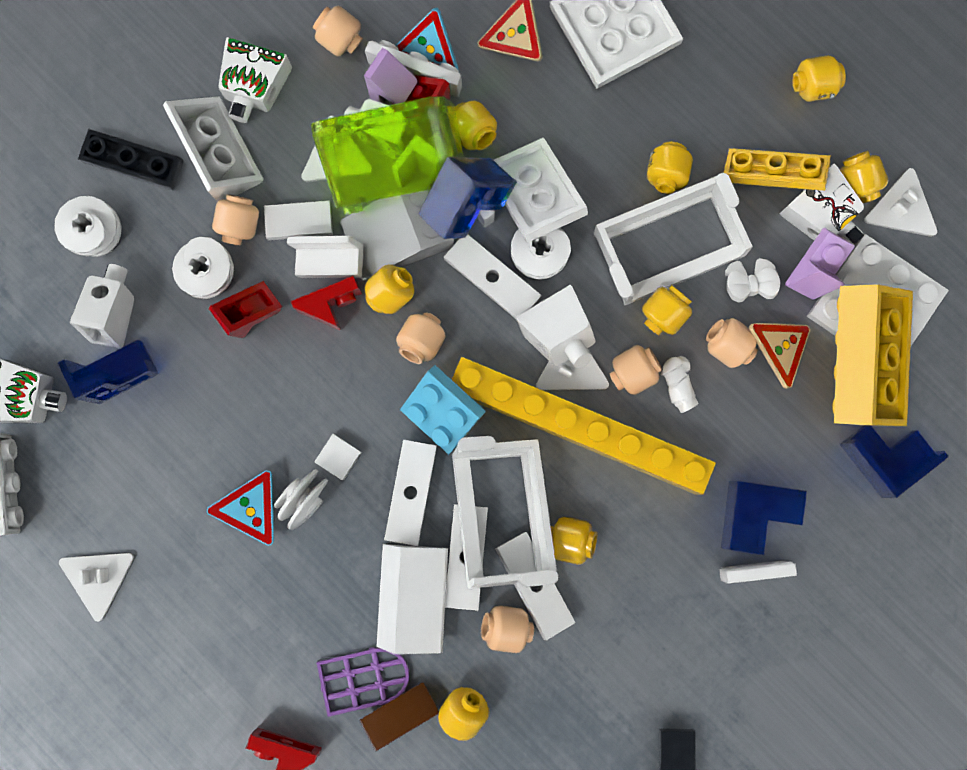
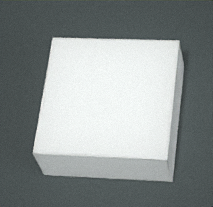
(338, 457)

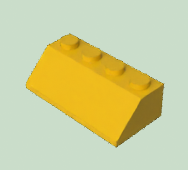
(872, 355)

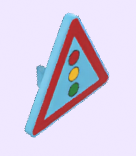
(429, 39)
(249, 508)

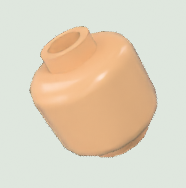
(337, 30)
(235, 219)
(420, 338)
(731, 343)
(635, 369)
(507, 629)

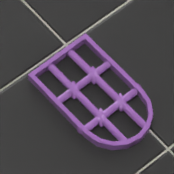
(354, 692)

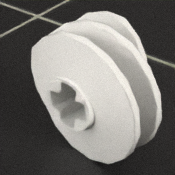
(76, 216)
(203, 252)
(541, 266)
(300, 500)

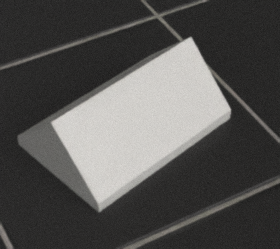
(214, 145)
(412, 599)

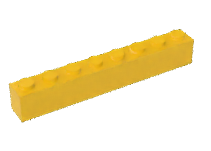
(584, 427)

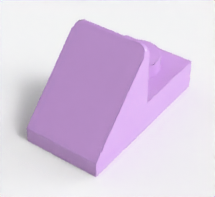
(389, 79)
(818, 267)

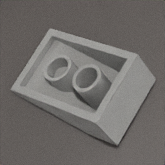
(394, 233)

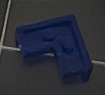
(462, 192)
(110, 374)
(894, 468)
(751, 507)

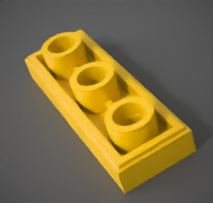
(778, 169)

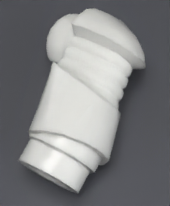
(679, 383)

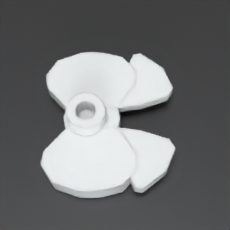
(763, 282)

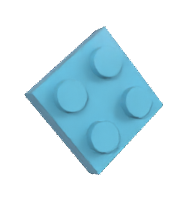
(442, 409)

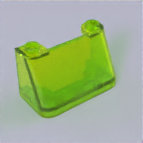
(386, 150)

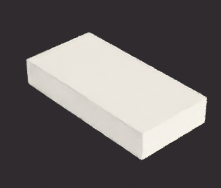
(298, 220)
(757, 571)

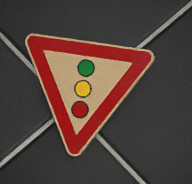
(515, 33)
(781, 347)

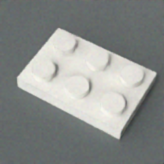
(543, 192)

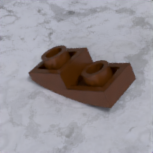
(399, 716)

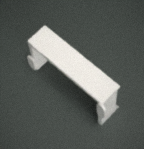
(724, 199)
(486, 448)

